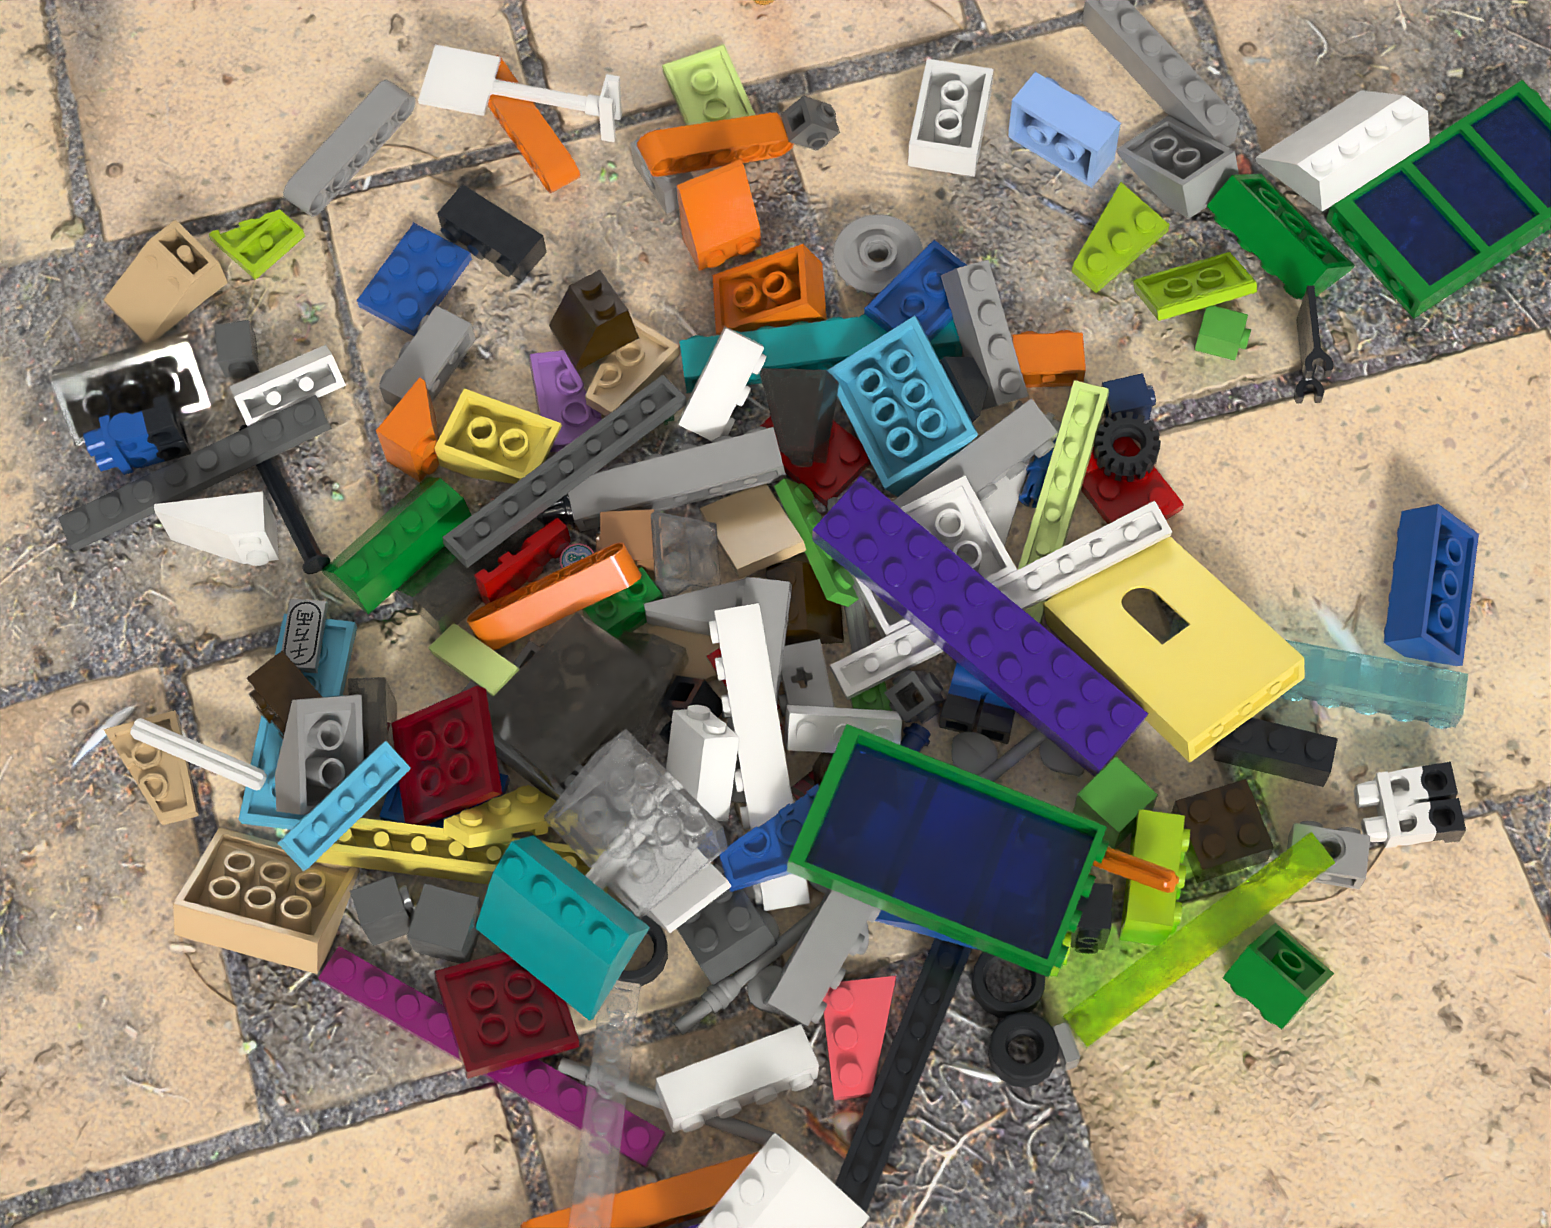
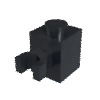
(687, 692)

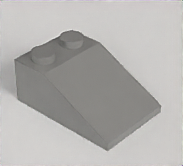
(1180, 164)
(317, 750)

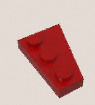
(526, 565)

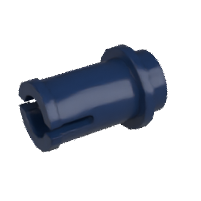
(915, 737)

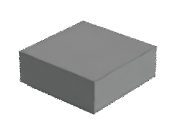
(1068, 1051)

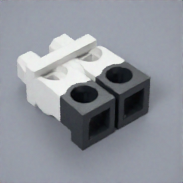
(1412, 806)

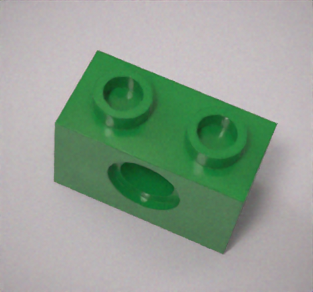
(624, 609)

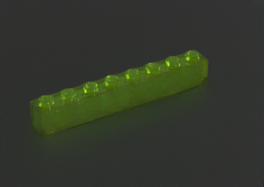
(1198, 941)

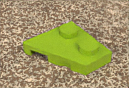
(259, 241)

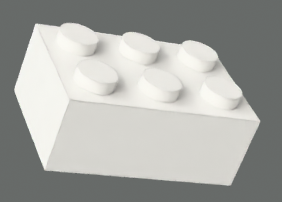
(950, 117)

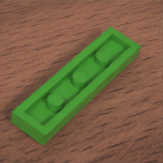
(832, 576)

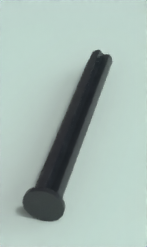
(313, 558)

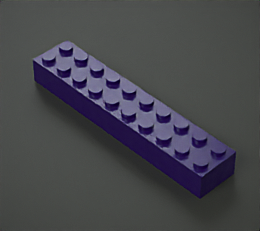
(978, 626)

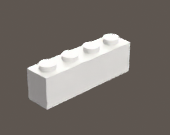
(737, 1079)

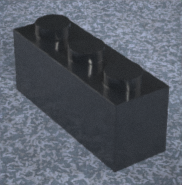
(491, 233)
(1279, 751)

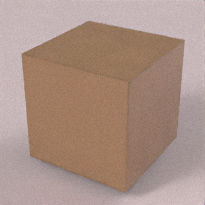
(633, 530)

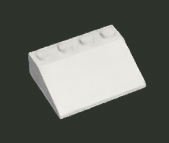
(1348, 146)
(963, 526)
(784, 1192)

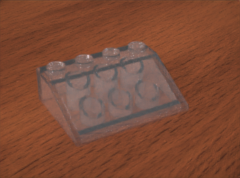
(635, 825)

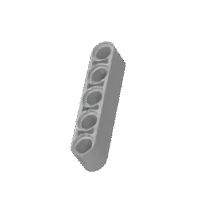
(349, 148)

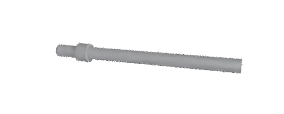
(650, 1097)

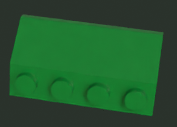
(1278, 235)
(398, 543)

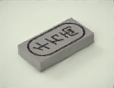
(305, 633)

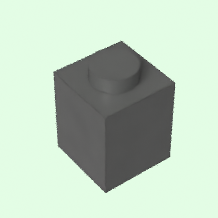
(236, 349)

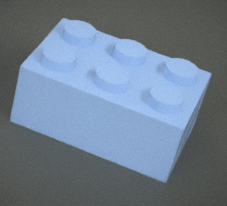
(1064, 129)

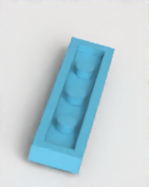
(344, 806)

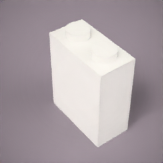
(703, 758)

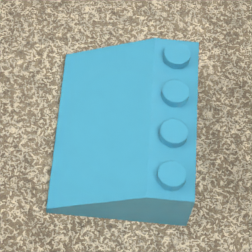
(903, 406)

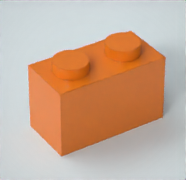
(1050, 358)

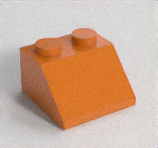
(411, 433)

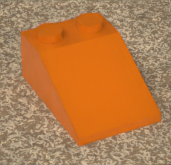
(718, 216)
(770, 292)

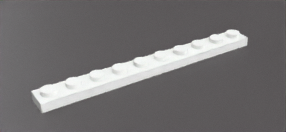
(1024, 587)

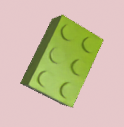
(1148, 912)

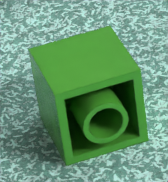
(1114, 800)

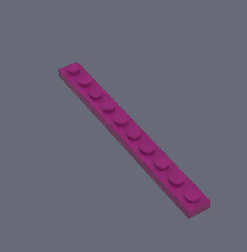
(429, 1022)

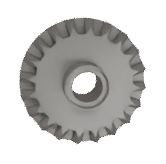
(874, 238)

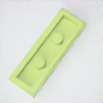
(473, 659)

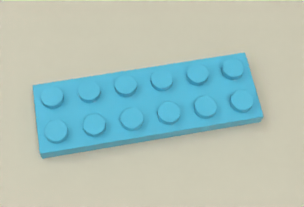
(337, 645)

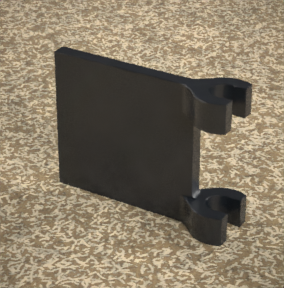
(1310, 349)

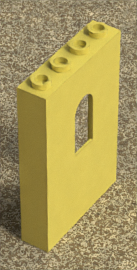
(1202, 677)

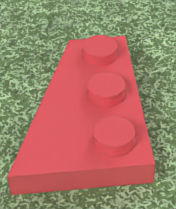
(855, 1033)

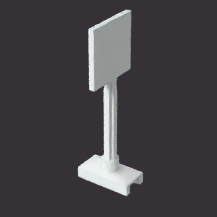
(467, 79)

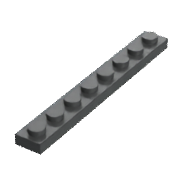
(564, 471)
(194, 472)

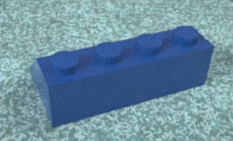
(1431, 586)

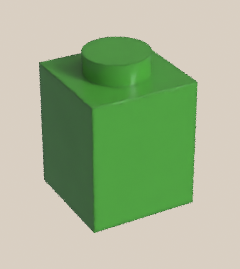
(1222, 332)

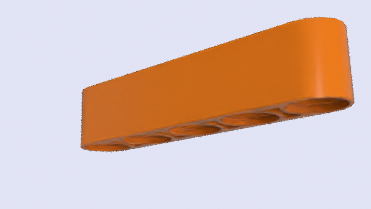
(533, 137)
(714, 144)
(554, 596)

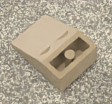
(165, 283)

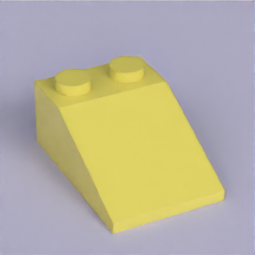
(494, 439)

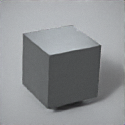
(444, 924)

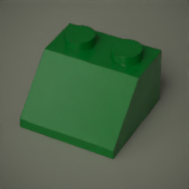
(1277, 976)

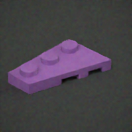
(561, 396)

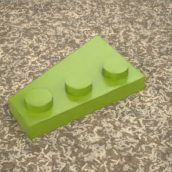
(1118, 238)

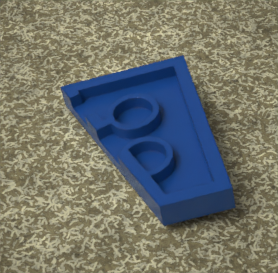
(766, 849)

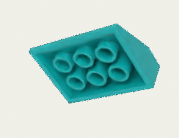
(558, 924)

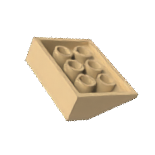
(262, 903)

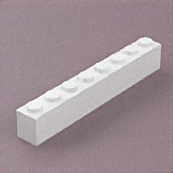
(760, 744)

